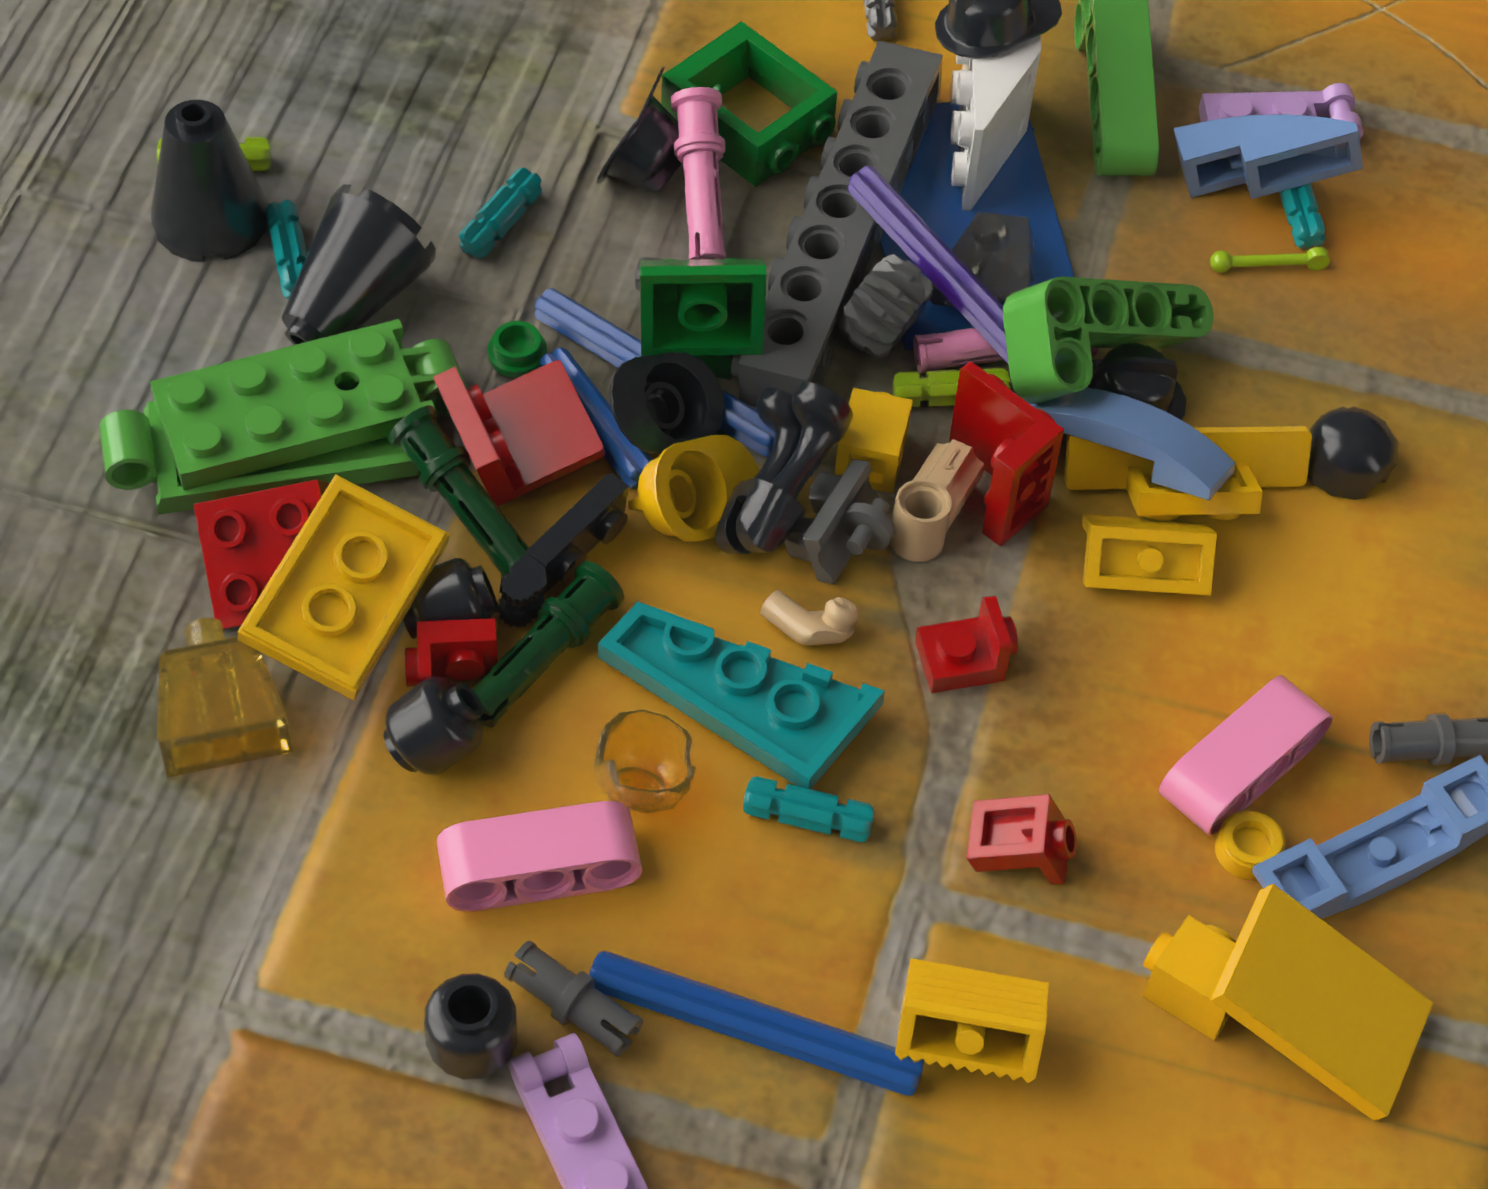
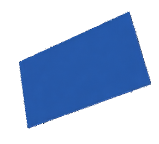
(1016, 190)

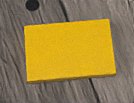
(343, 587)
(1322, 1002)

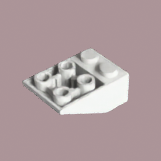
(993, 114)

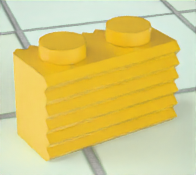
(972, 1019)

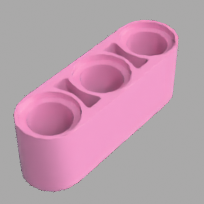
(1245, 754)
(538, 856)

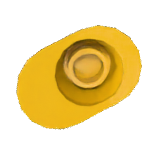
(691, 484)

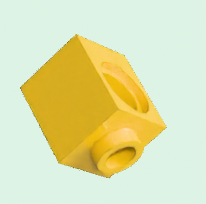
(876, 436)

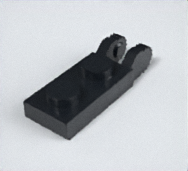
(562, 549)

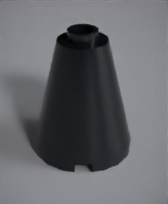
(205, 187)
(354, 266)

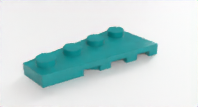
(765, 707)

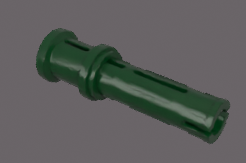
(447, 471)
(561, 625)

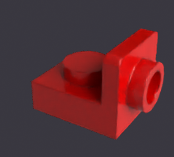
(967, 649)
(452, 650)
(1021, 835)

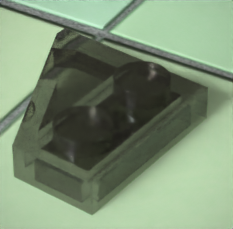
(997, 253)

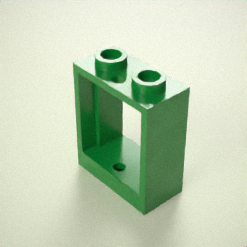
(747, 54)

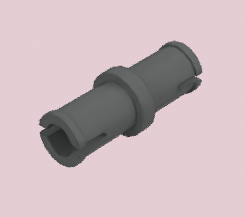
(1434, 739)
(573, 998)

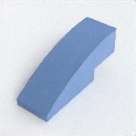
(1266, 152)

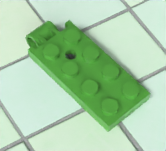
(288, 404)
(139, 454)

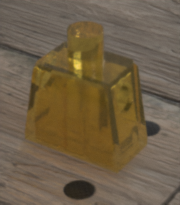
(217, 703)

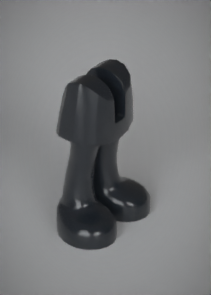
(766, 507)

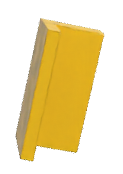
(1149, 555)

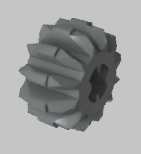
(885, 306)

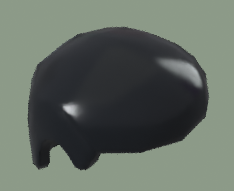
(1351, 452)

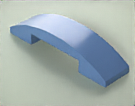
(1180, 453)
(1386, 848)

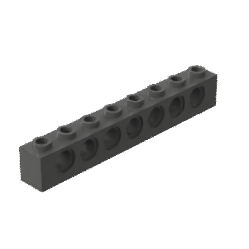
(836, 236)

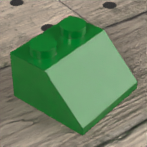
(702, 306)

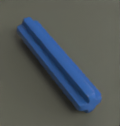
(620, 453)

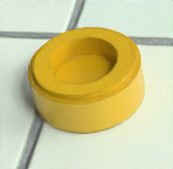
(1246, 841)

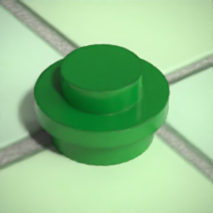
(516, 349)

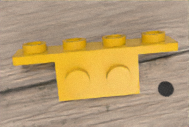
(1261, 457)

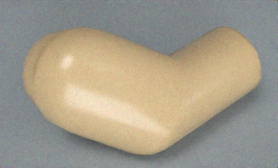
(811, 627)

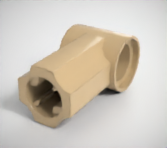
(933, 500)

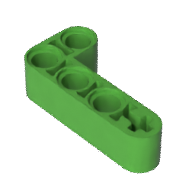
(1120, 85)
(1062, 318)

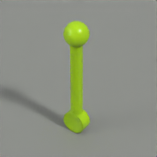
(1315, 259)

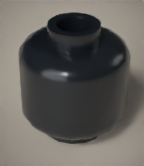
(452, 593)
(434, 725)
(470, 1026)

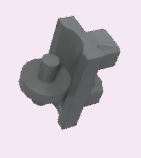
(846, 523)

